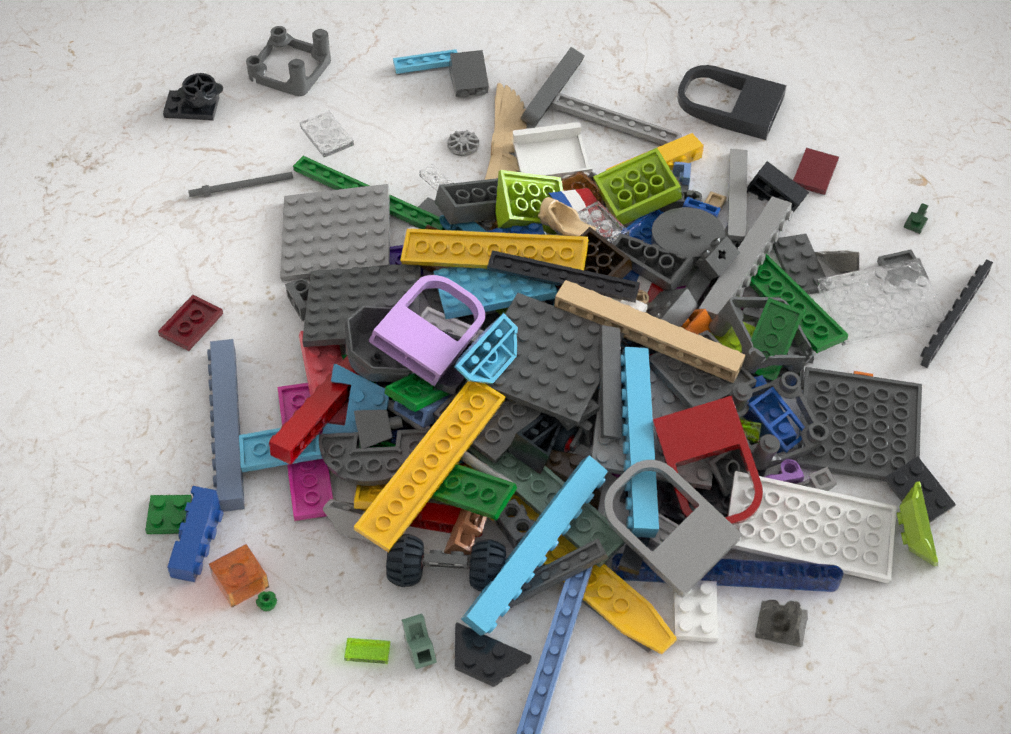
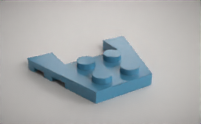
(363, 396)

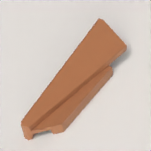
(464, 531)

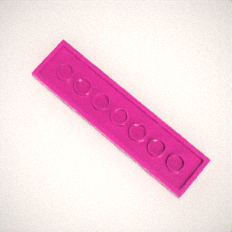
(309, 479)

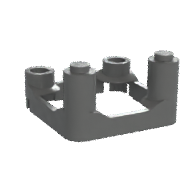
(298, 83)
(754, 359)
(765, 451)

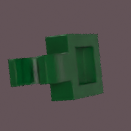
(917, 221)

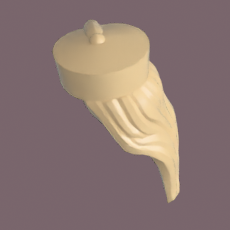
(561, 218)

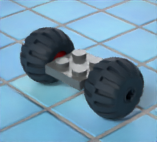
(407, 560)

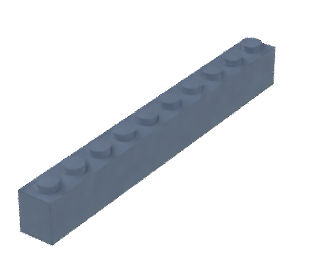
(226, 424)

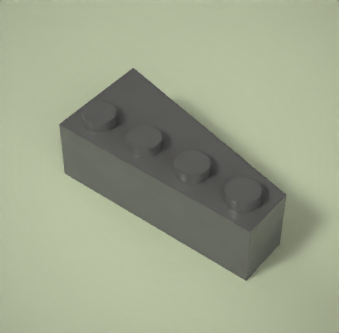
(655, 264)

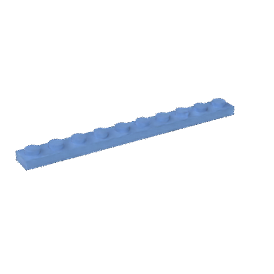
(553, 654)

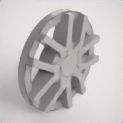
(462, 142)

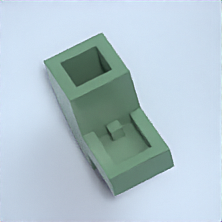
(418, 641)

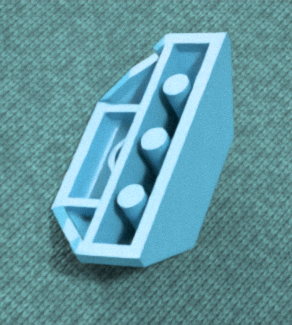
(490, 352)

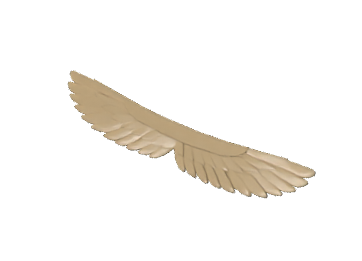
(507, 119)

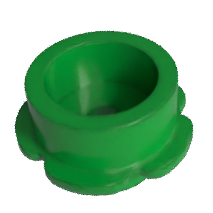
(266, 605)

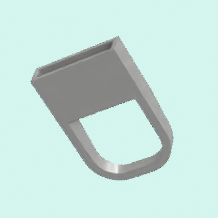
(692, 546)

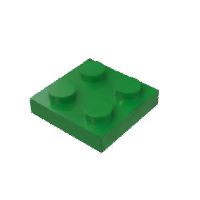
(166, 513)

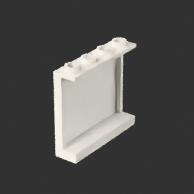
(551, 150)

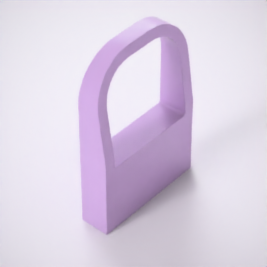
(418, 342)

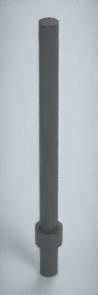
(206, 190)

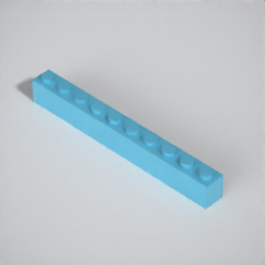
(639, 443)
(534, 545)

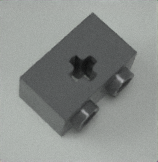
(717, 257)

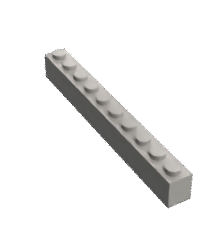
(752, 254)

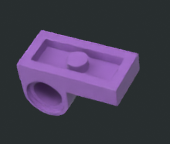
(795, 473)

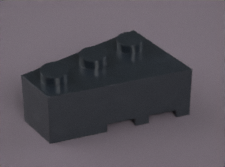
(773, 183)
(535, 441)

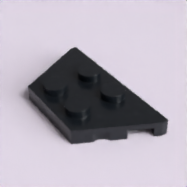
(485, 657)

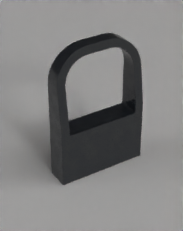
(753, 110)

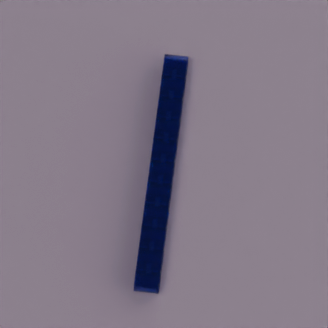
(758, 575)

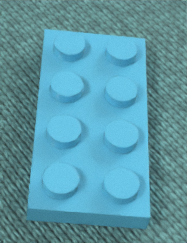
(256, 451)

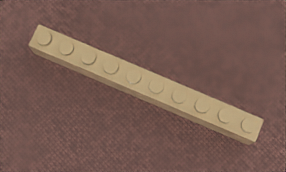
(651, 331)

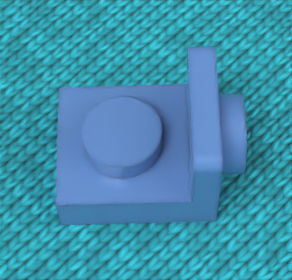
(683, 171)

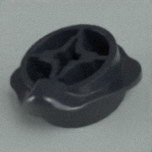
(200, 90)

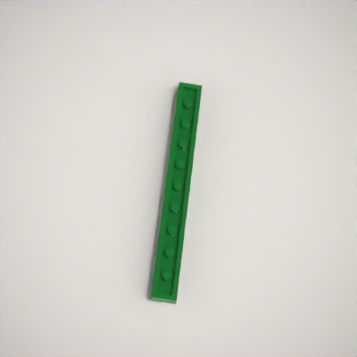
(338, 180)

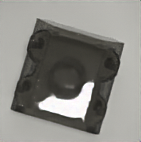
(782, 622)

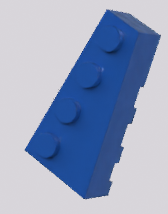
(771, 410)
(195, 534)

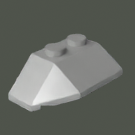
(344, 518)

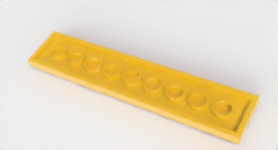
(474, 248)
(429, 464)

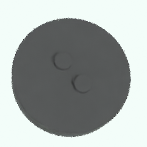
(686, 231)

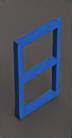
(769, 426)

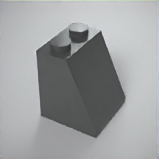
(468, 73)

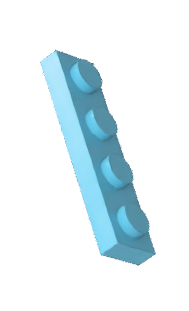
(422, 61)

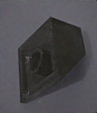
(840, 261)

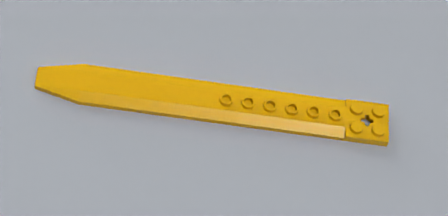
(614, 598)

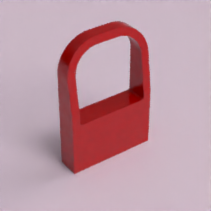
(703, 434)

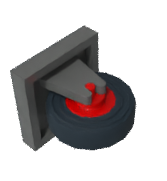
(571, 439)

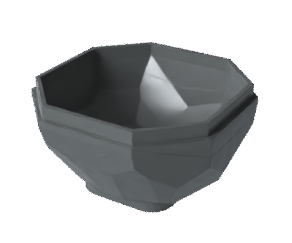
(362, 353)

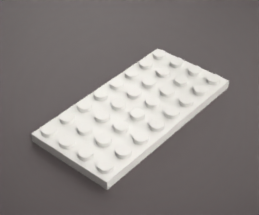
(816, 527)

